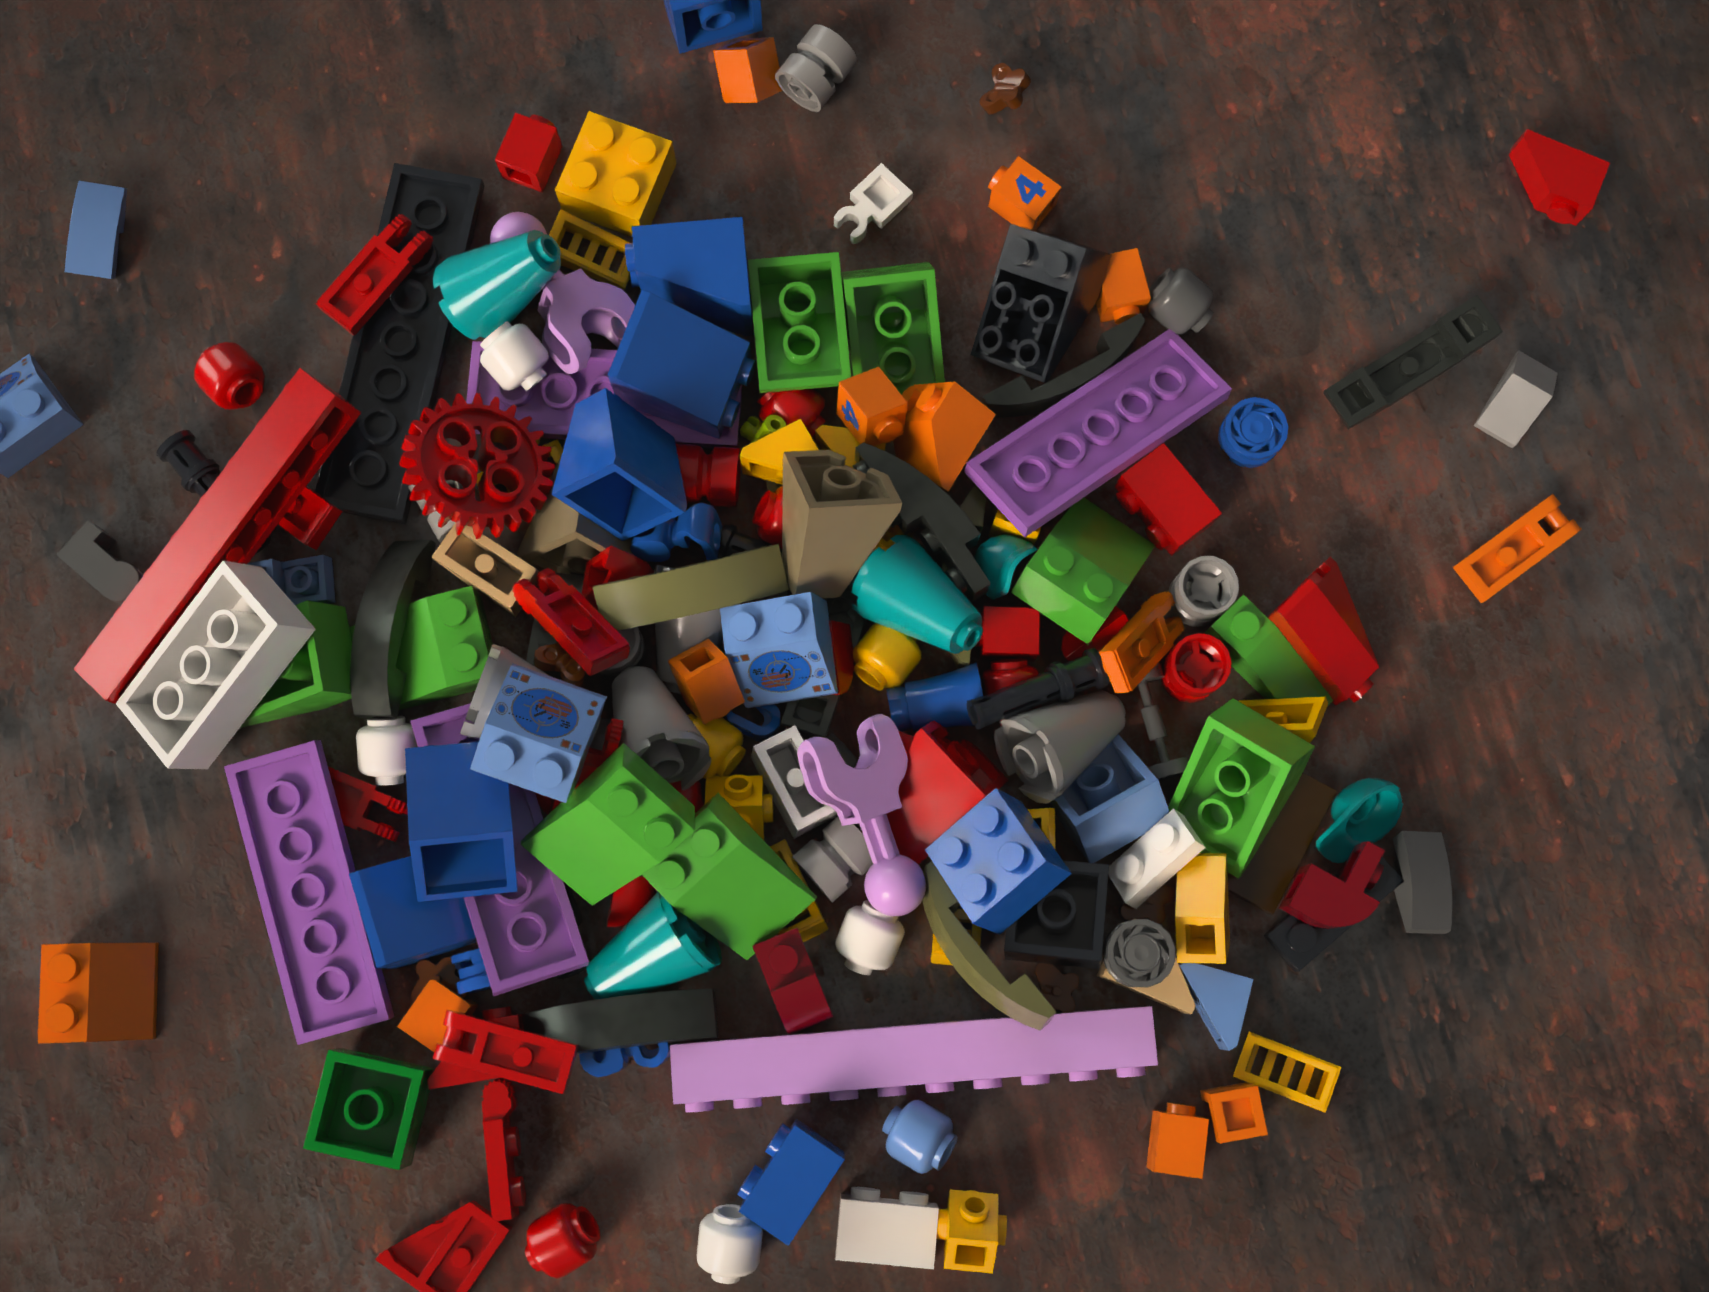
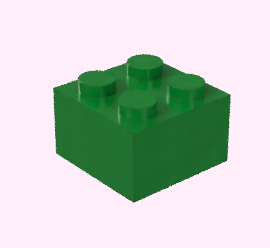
(368, 1108)

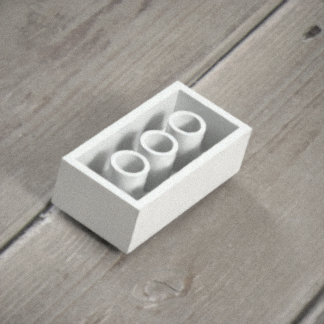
(214, 666)

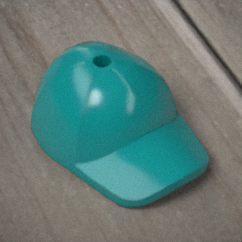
(999, 559)
(1360, 814)

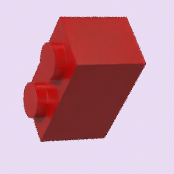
(1166, 500)

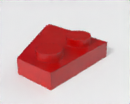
(449, 1251)

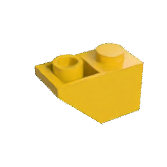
(1203, 910)

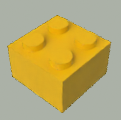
(615, 174)

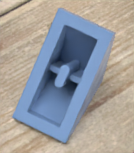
(1220, 1001)

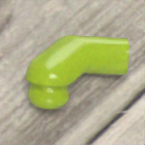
(754, 429)

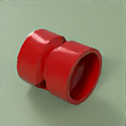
(710, 474)
(1195, 667)

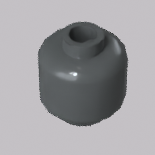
(1180, 301)

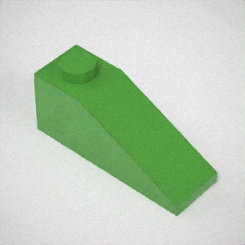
(1264, 654)

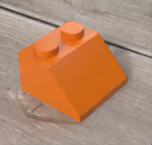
(941, 430)
(98, 992)

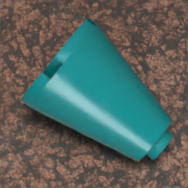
(495, 281)
(915, 597)
(651, 953)

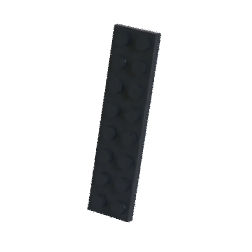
(400, 349)

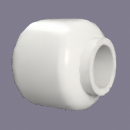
(514, 356)
(382, 749)
(869, 939)
(728, 1244)

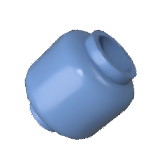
(919, 1136)

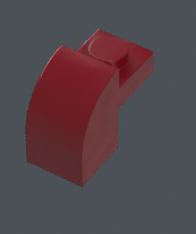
(1333, 901)
(792, 981)

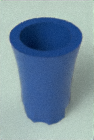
(936, 699)

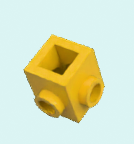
(745, 797)
(971, 1230)

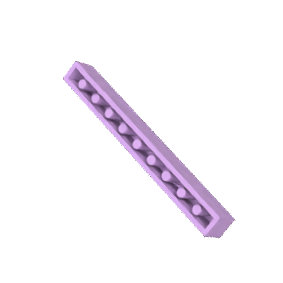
(911, 1055)

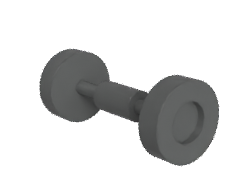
(1157, 731)

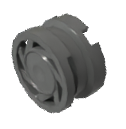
(1139, 953)

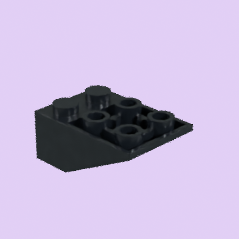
(1038, 301)

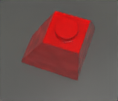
(1328, 633)
(939, 788)

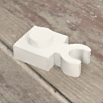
(875, 200)

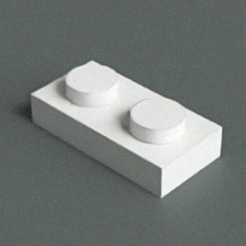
(1155, 858)

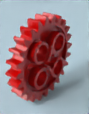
(433, 461)

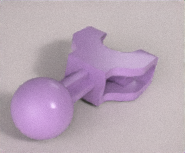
(571, 304)
(864, 796)

